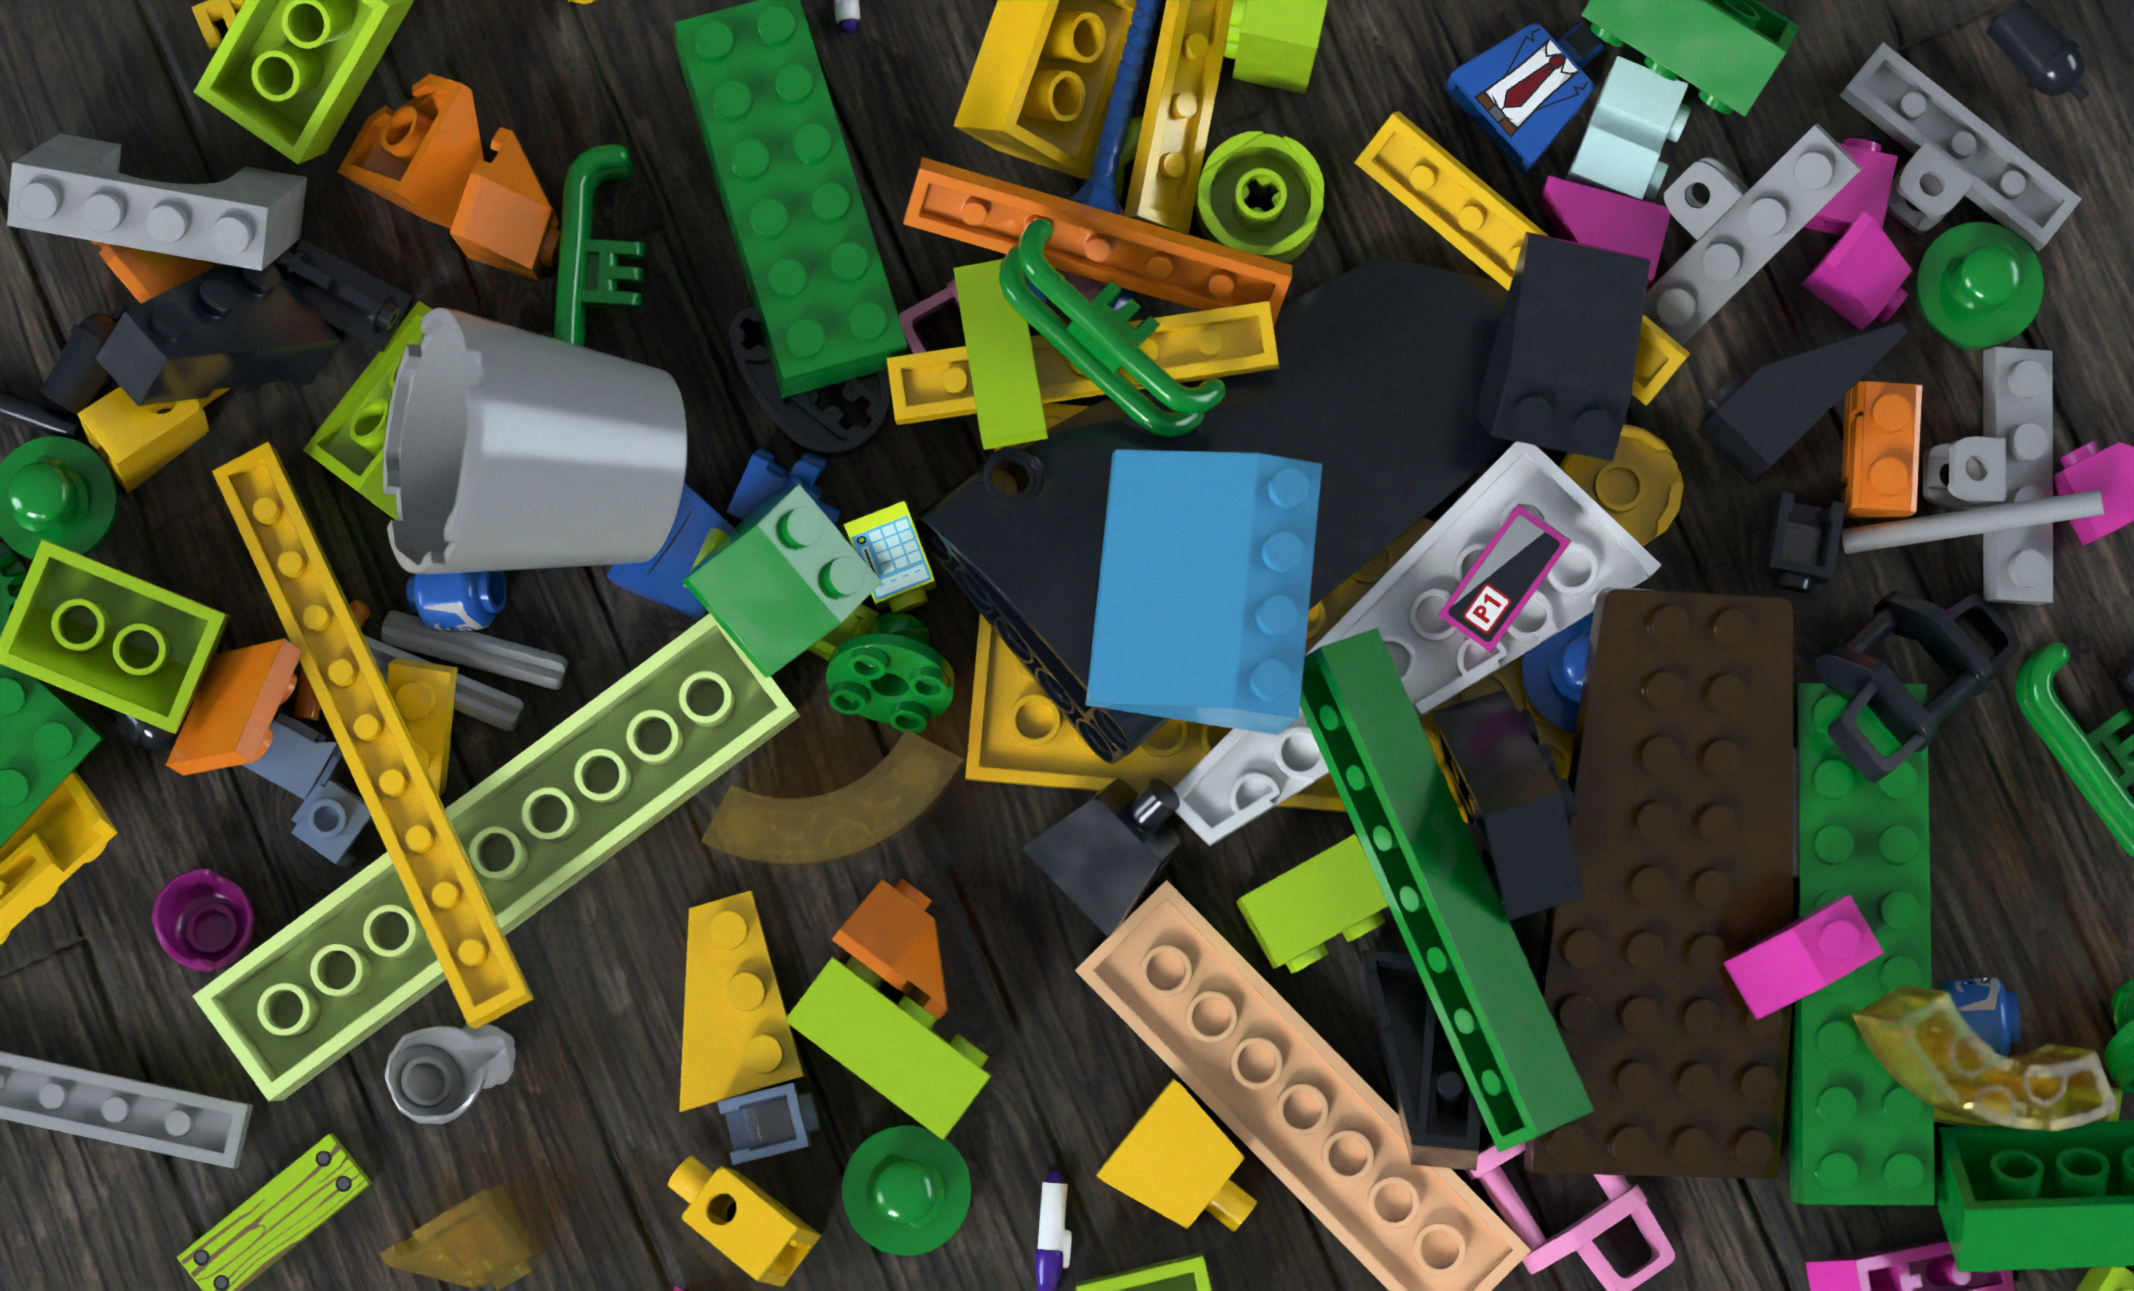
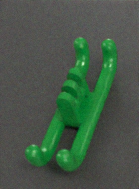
(588, 266)
(1101, 339)
(2094, 761)

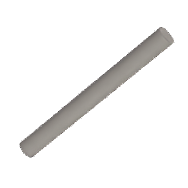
(1973, 521)

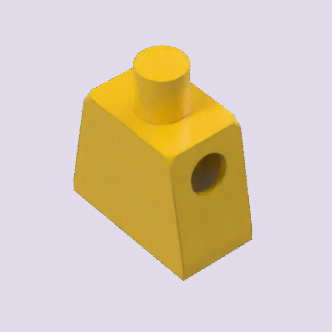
(137, 438)
(1179, 1163)
(762, 1235)

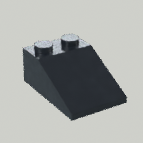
(1566, 348)
(1767, 414)

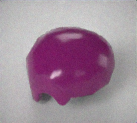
(203, 920)

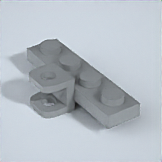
(1954, 155)
(1741, 227)
(2006, 467)

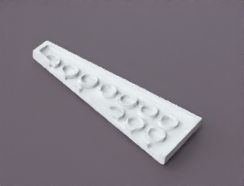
(1433, 658)

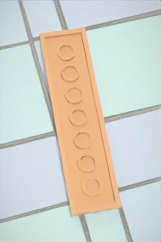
(1295, 1102)

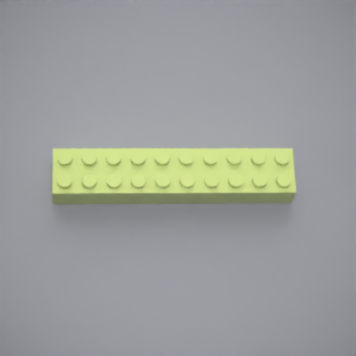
(528, 839)

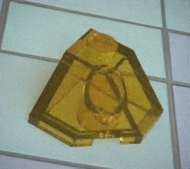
(469, 1244)

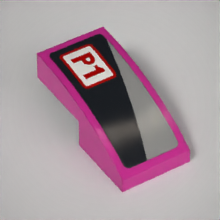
(1504, 577)

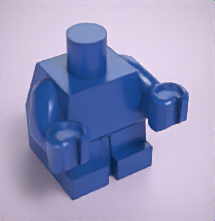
(766, 478)

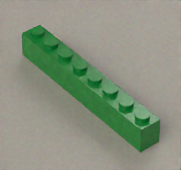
(1439, 891)

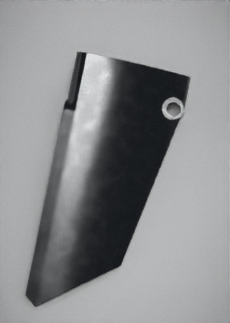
(1368, 383)

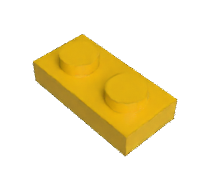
(426, 703)

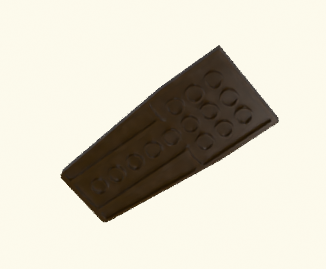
(1679, 868)

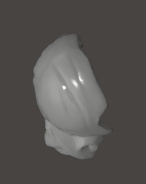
(444, 1068)

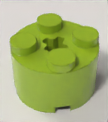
(1266, 167)

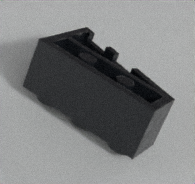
(1513, 799)

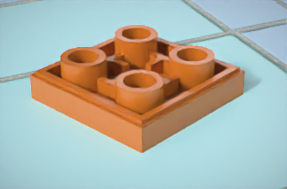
(236, 708)

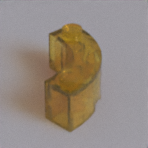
(839, 822)
(1948, 1066)

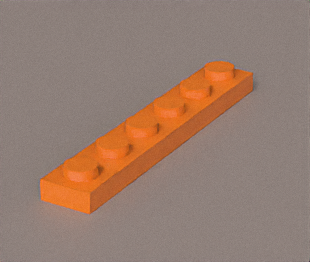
(1094, 241)

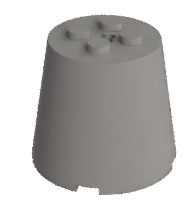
(528, 452)

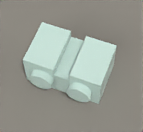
(1629, 130)

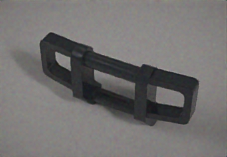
(1875, 685)

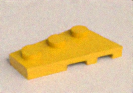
(732, 1007)

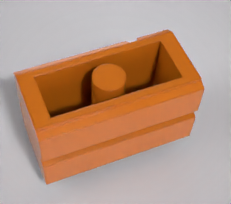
(1881, 450)

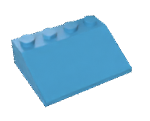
(1205, 587)

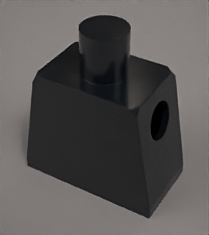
(1110, 849)

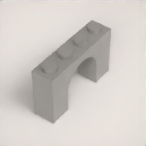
(77, 192)

